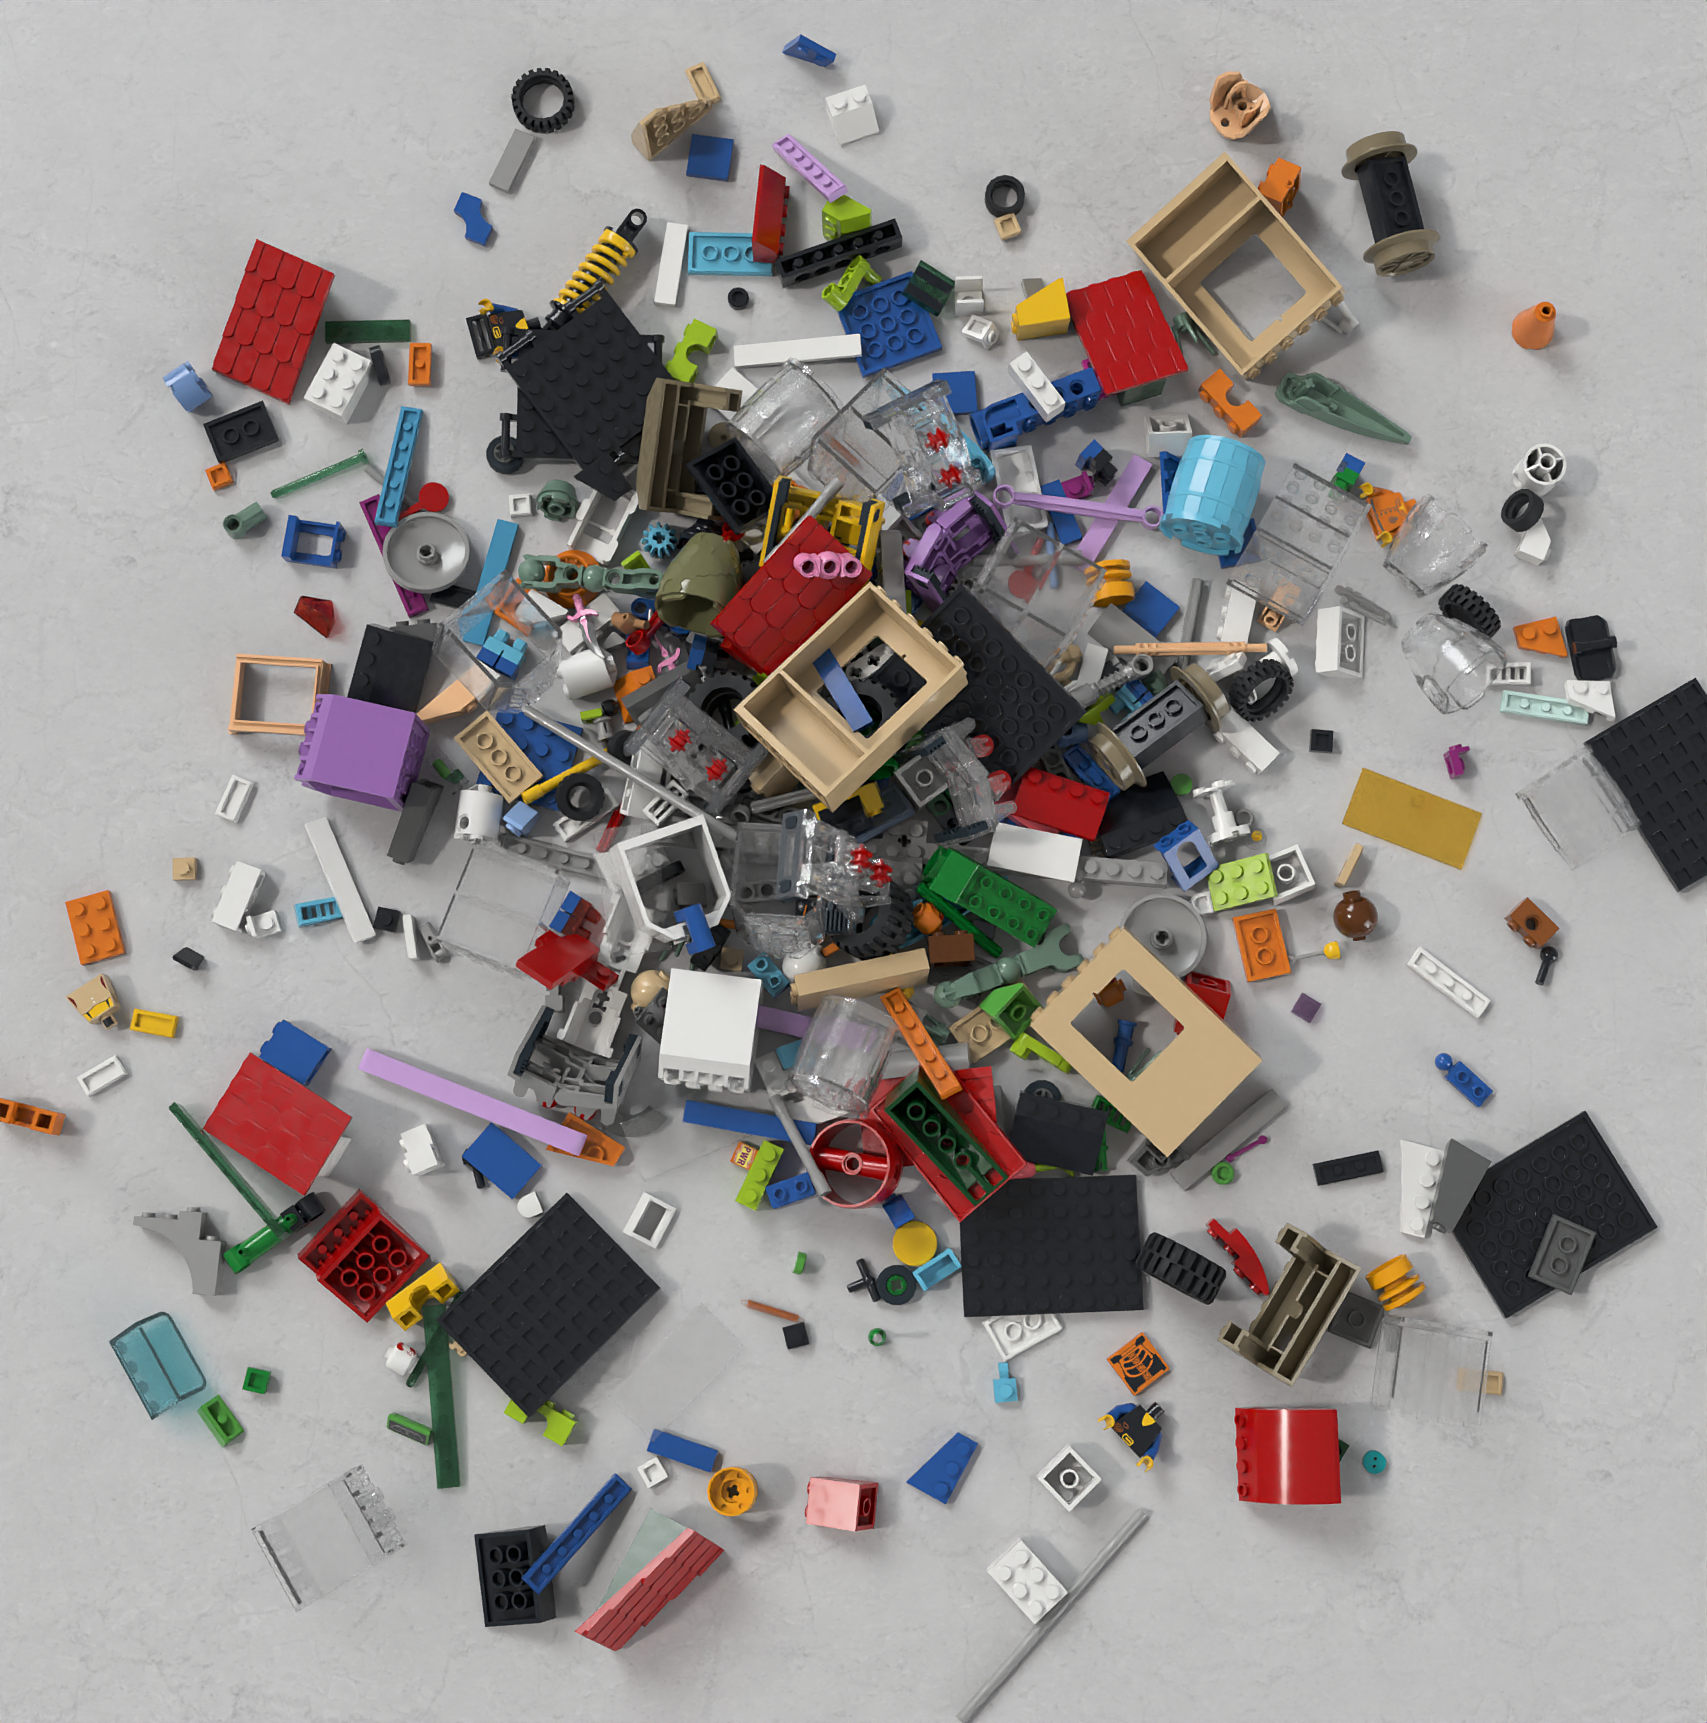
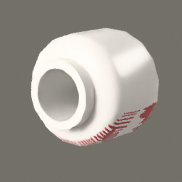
(401, 1358)

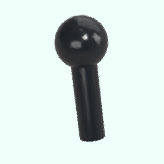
(1548, 955)

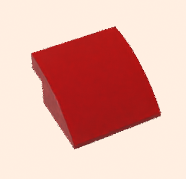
(363, 1255)

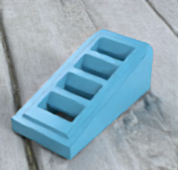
(310, 921)

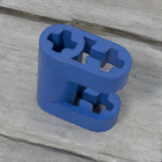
(697, 927)

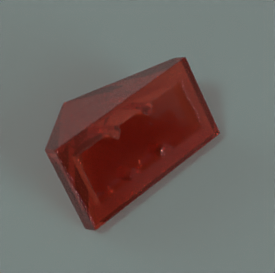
(316, 613)

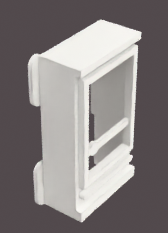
(599, 550)

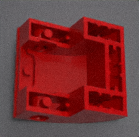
(1288, 1455)

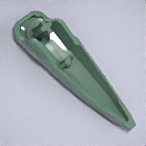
(1332, 404)

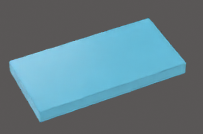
(724, 255)

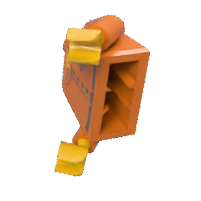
(1386, 512)

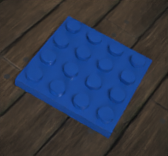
(889, 326)
(542, 747)

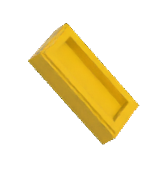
(154, 1023)

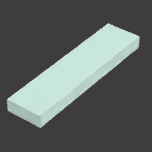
(1542, 708)

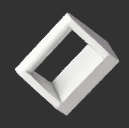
(638, 1213)

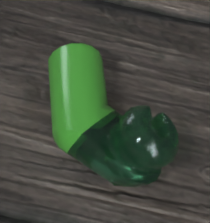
(445, 773)

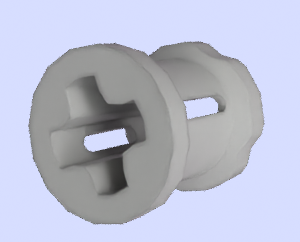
(604, 728)

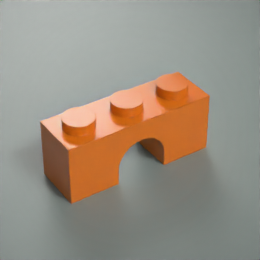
(1238, 418)
(31, 1117)

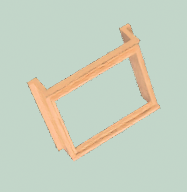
(321, 686)

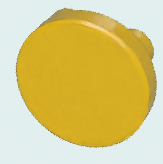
(914, 1243)

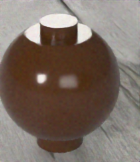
(1355, 916)

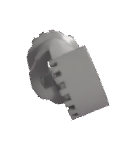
(728, 816)

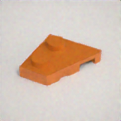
(1541, 636)

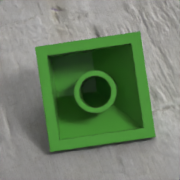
(1010, 1008)

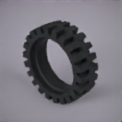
(536, 78)
(1469, 608)
(1251, 679)

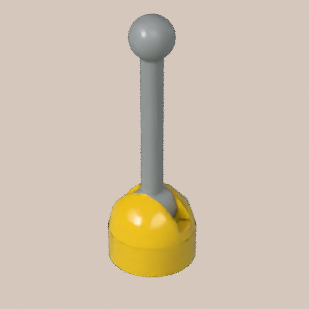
(1330, 951)

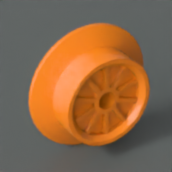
(565, 597)

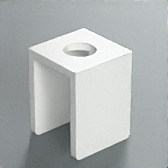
(968, 287)

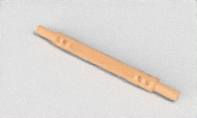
(1189, 648)

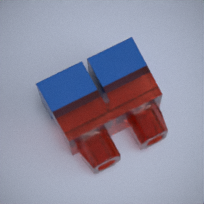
(578, 908)

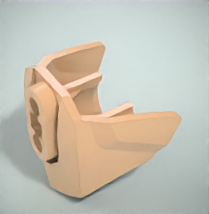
(1236, 103)

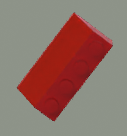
(769, 216)
(1060, 803)

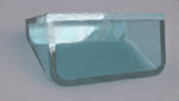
(158, 1363)

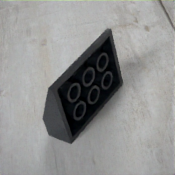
(734, 485)
(390, 668)
(1140, 817)
(1058, 1132)
(502, 1562)

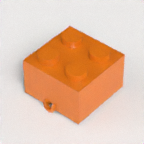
(1281, 185)

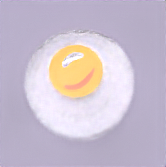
(1255, 839)

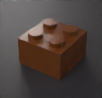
(951, 949)

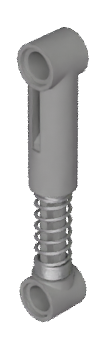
(1088, 693)

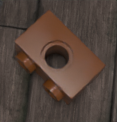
(1544, 926)

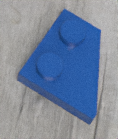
(809, 51)

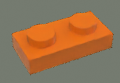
(420, 364)

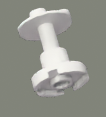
(1277, 651)
(1223, 821)

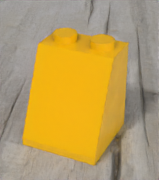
(1042, 313)

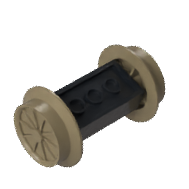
(1391, 203)
(1158, 725)

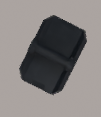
(1591, 648)

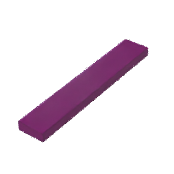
(413, 602)

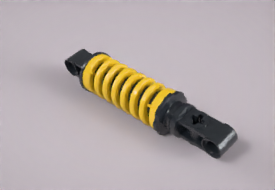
(597, 266)

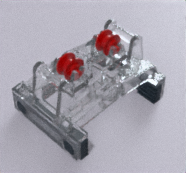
(680, 742)

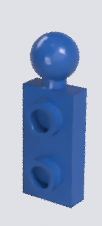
(1463, 1079)

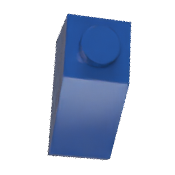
(897, 1210)

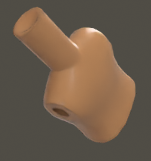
(628, 623)

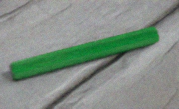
(959, 920)

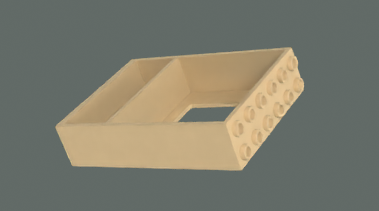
(1202, 231)
(811, 735)
(1184, 1079)

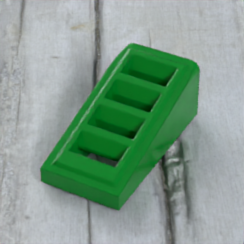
(1099, 1099)

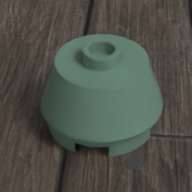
(557, 500)

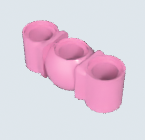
(818, 561)

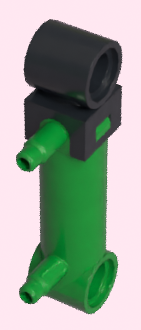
(293, 1218)

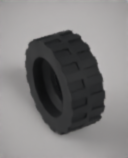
(572, 781)
(705, 958)

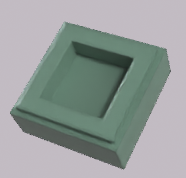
(1155, 682)

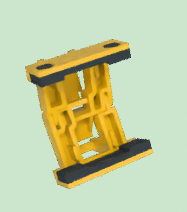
(851, 520)

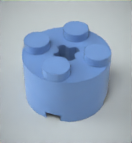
(187, 387)

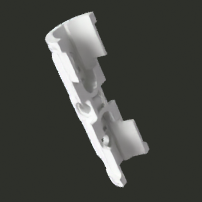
(578, 1027)

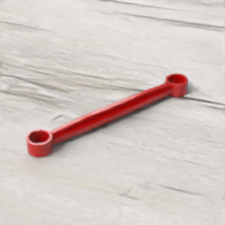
(640, 640)

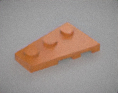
(597, 1146)

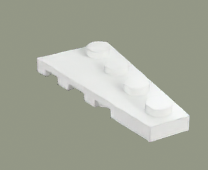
(1418, 1184)

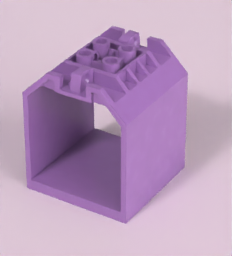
(362, 751)

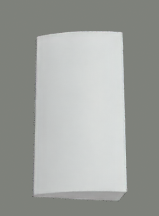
(1017, 469)

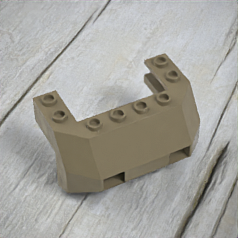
(671, 440)
(1296, 1309)

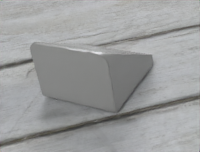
(1031, 286)
(614, 643)

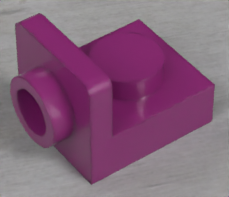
(1079, 487)
(1453, 763)

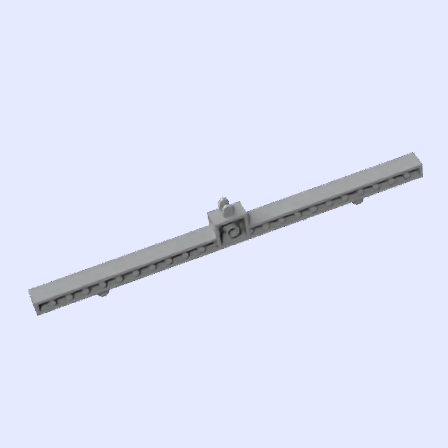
(915, 831)

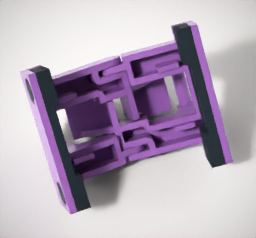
(948, 555)

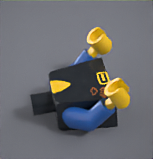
(506, 316)
(1137, 1429)

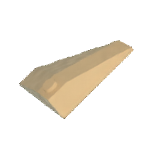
(666, 125)

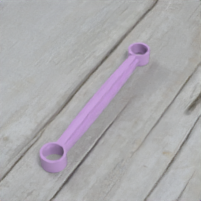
(1076, 507)

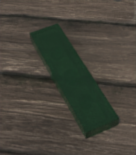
(367, 331)

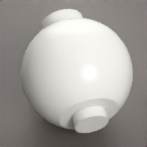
(811, 962)

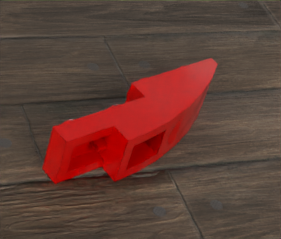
(1247, 1262)

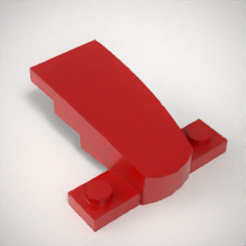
(565, 960)

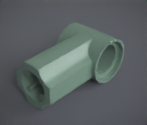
(246, 519)

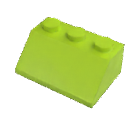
(844, 217)

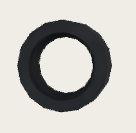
(1007, 181)
(1515, 503)

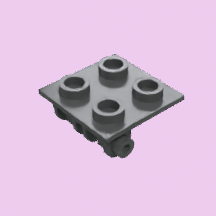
(652, 1017)

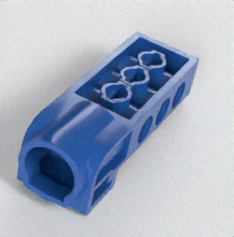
(1007, 419)

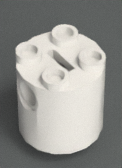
(1540, 469)
(587, 673)
(479, 815)

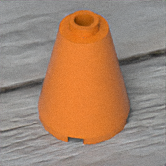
(1534, 326)

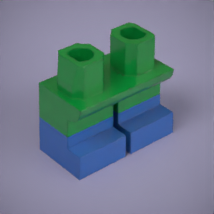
(1347, 472)

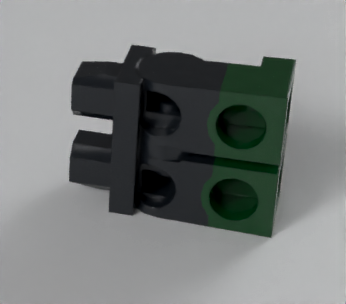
(944, 812)

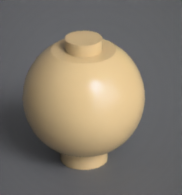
(647, 985)

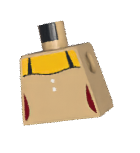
(96, 1001)

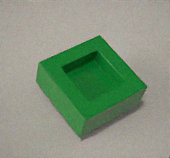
(256, 1380)

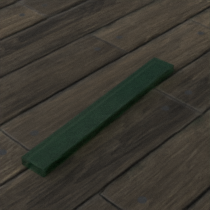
(229, 1171)
(441, 1399)

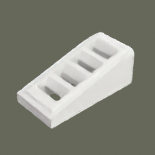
(1517, 681)

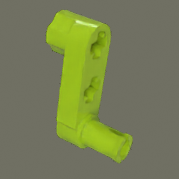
(839, 295)
(1026, 1044)

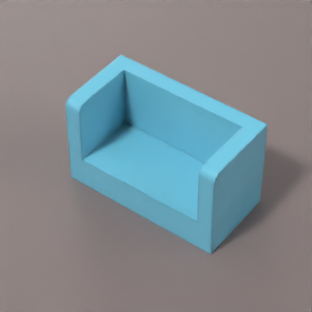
(936, 1269)

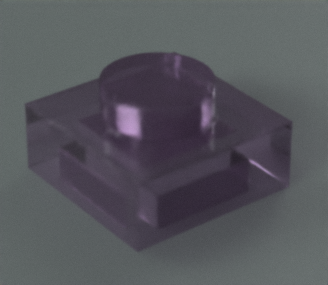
(1305, 1008)

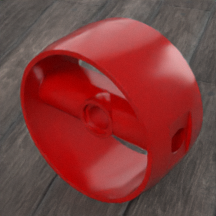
(870, 1166)

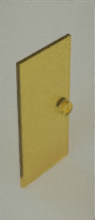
(1411, 818)

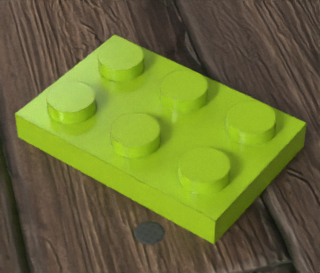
(1242, 882)

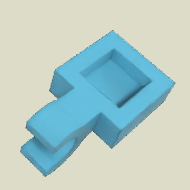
(1004, 1387)

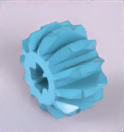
(651, 540)

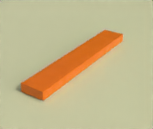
(921, 1043)

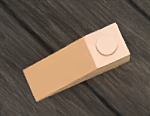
(450, 703)

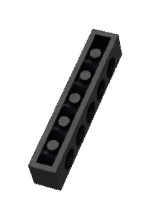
(838, 253)

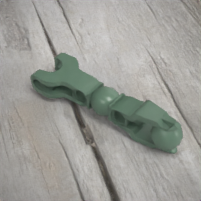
(593, 578)
(1009, 969)

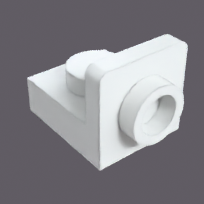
(981, 331)
(263, 925)

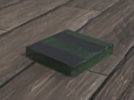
(929, 288)

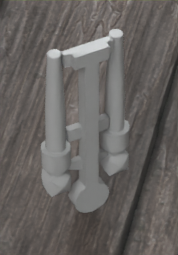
(1353, 598)

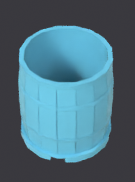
(1213, 494)

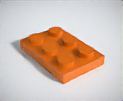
(95, 927)
(1261, 945)

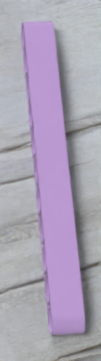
(472, 1102)

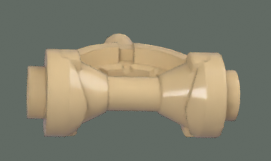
(1071, 658)

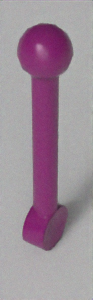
(1261, 1140)

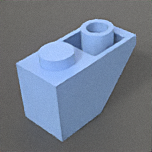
(521, 819)

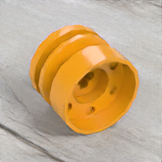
(1116, 588)
(1395, 1282)
(720, 1496)

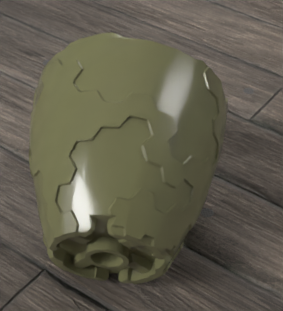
(699, 583)

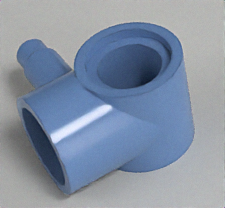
(1077, 734)

